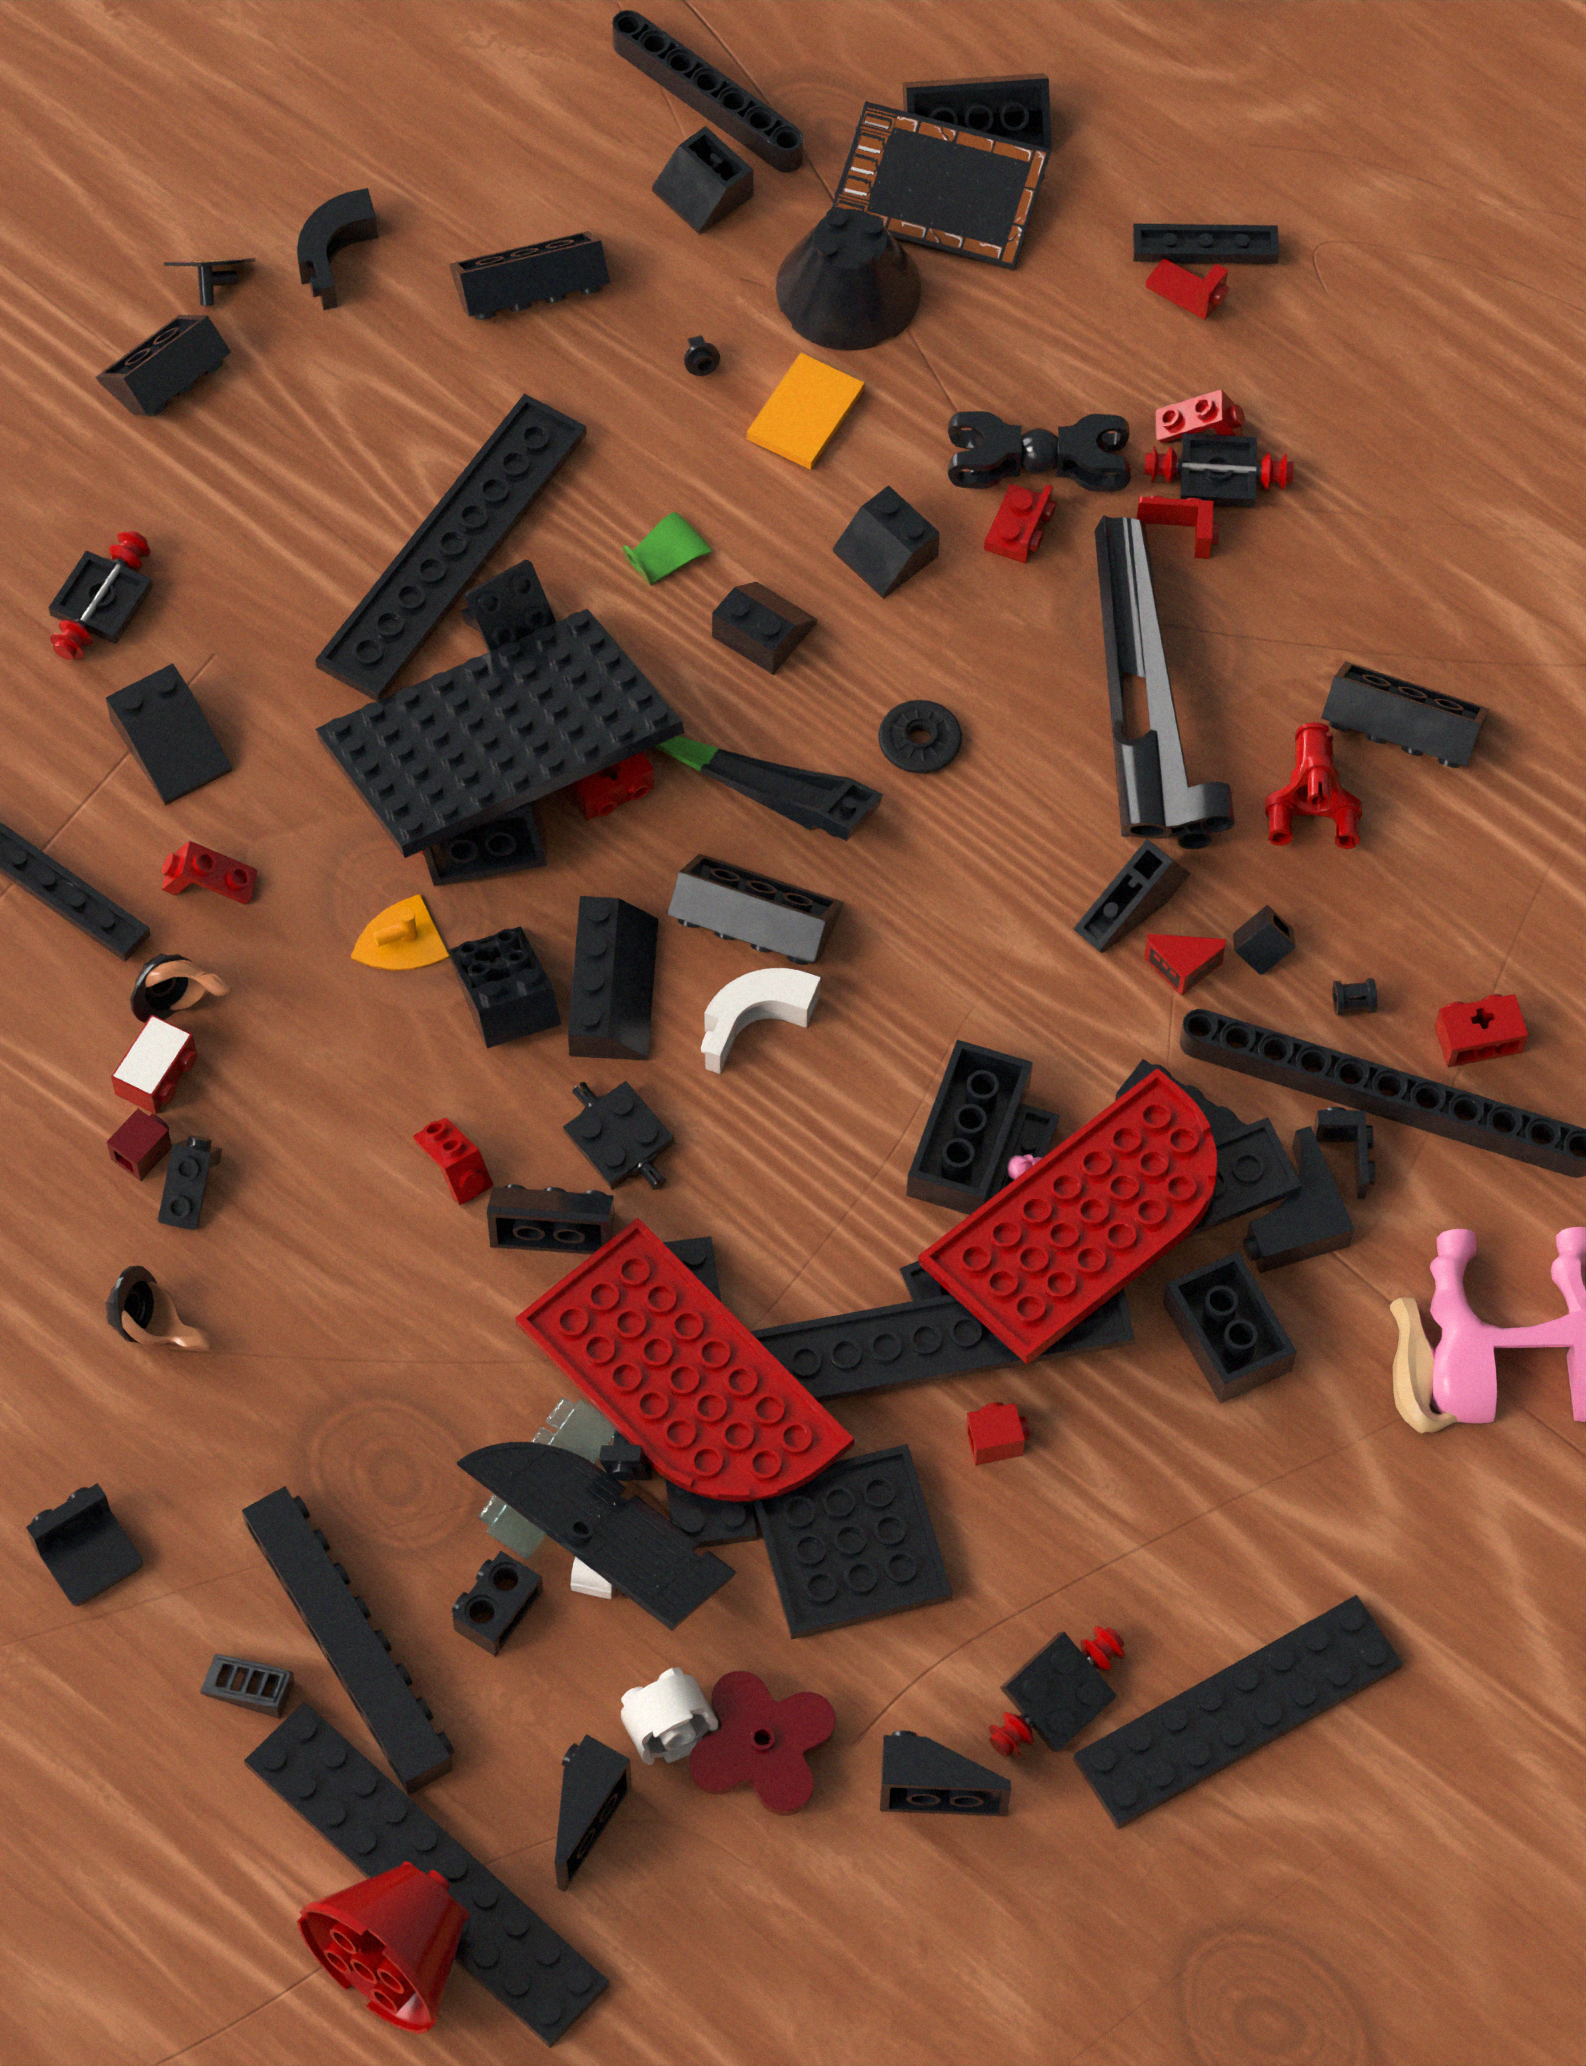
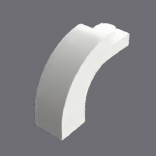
(752, 997)

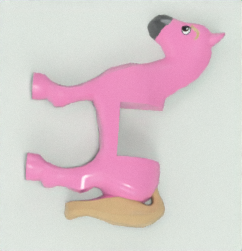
(1462, 1370)

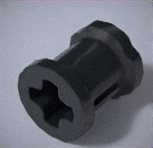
(1366, 990)

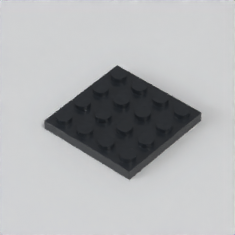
(853, 1544)

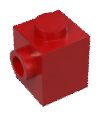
(996, 1433)

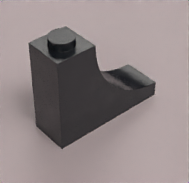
(1305, 1222)

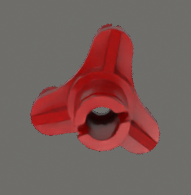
(1314, 791)

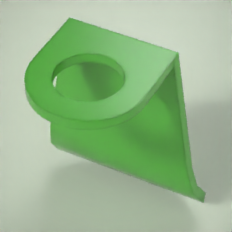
(666, 548)

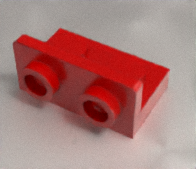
(1019, 522)

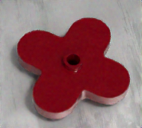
(772, 1770)

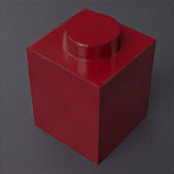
(140, 1143)

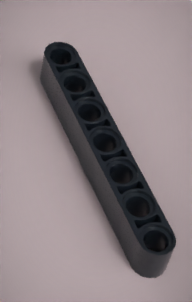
(707, 91)

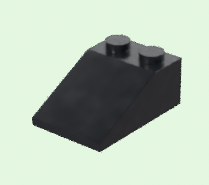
(167, 734)
(492, 848)
(935, 1780)
(591, 1793)

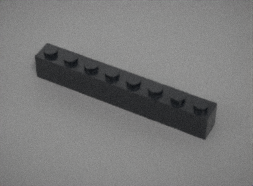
(348, 1641)

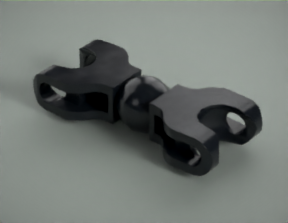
(1001, 451)

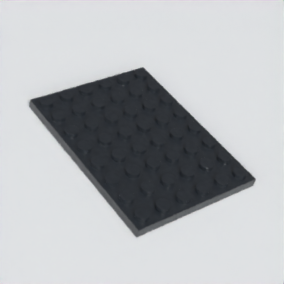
(498, 732)

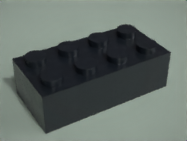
(968, 1128)

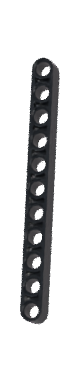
(1375, 1077)

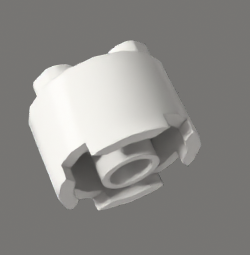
(667, 1716)

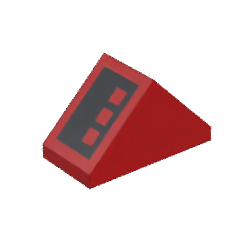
(1184, 959)

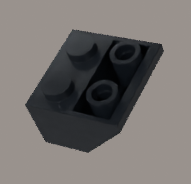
(704, 180)

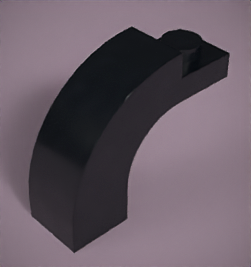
(327, 231)

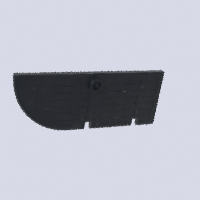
(613, 1536)

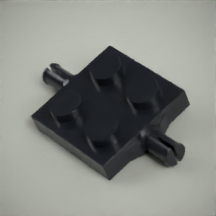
(619, 1135)

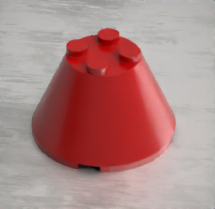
(389, 1942)

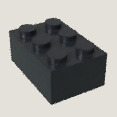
(1229, 1327)

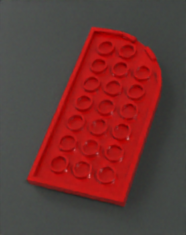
(1082, 1218)
(682, 1374)

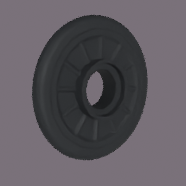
(920, 757)

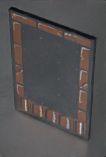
(943, 184)

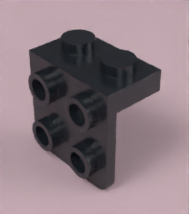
(84, 1545)

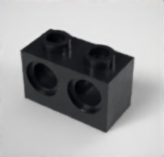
(505, 1606)

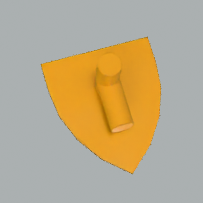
(401, 938)

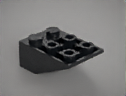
(505, 987)

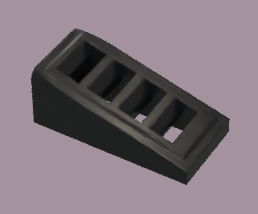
(272, 1706)

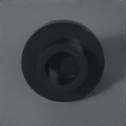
(701, 357)

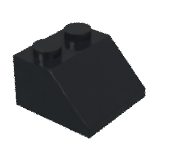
(887, 542)
(760, 625)

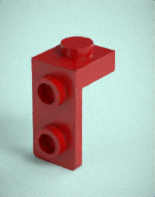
(1189, 290)
(1199, 414)
(1183, 512)
(210, 870)
(457, 1158)

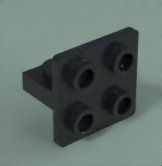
(508, 606)

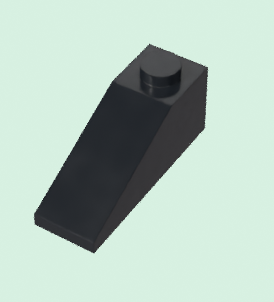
(1132, 896)

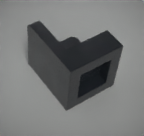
(1264, 940)

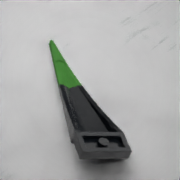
(798, 794)

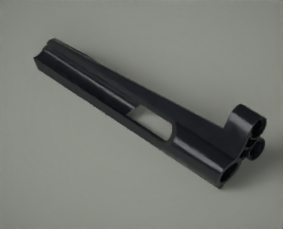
(1152, 768)

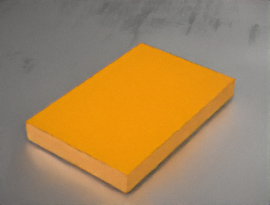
(805, 411)

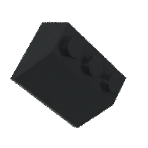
(165, 364)
(549, 1219)

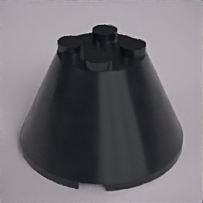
(848, 282)

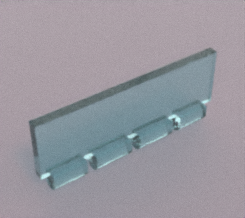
(580, 1431)

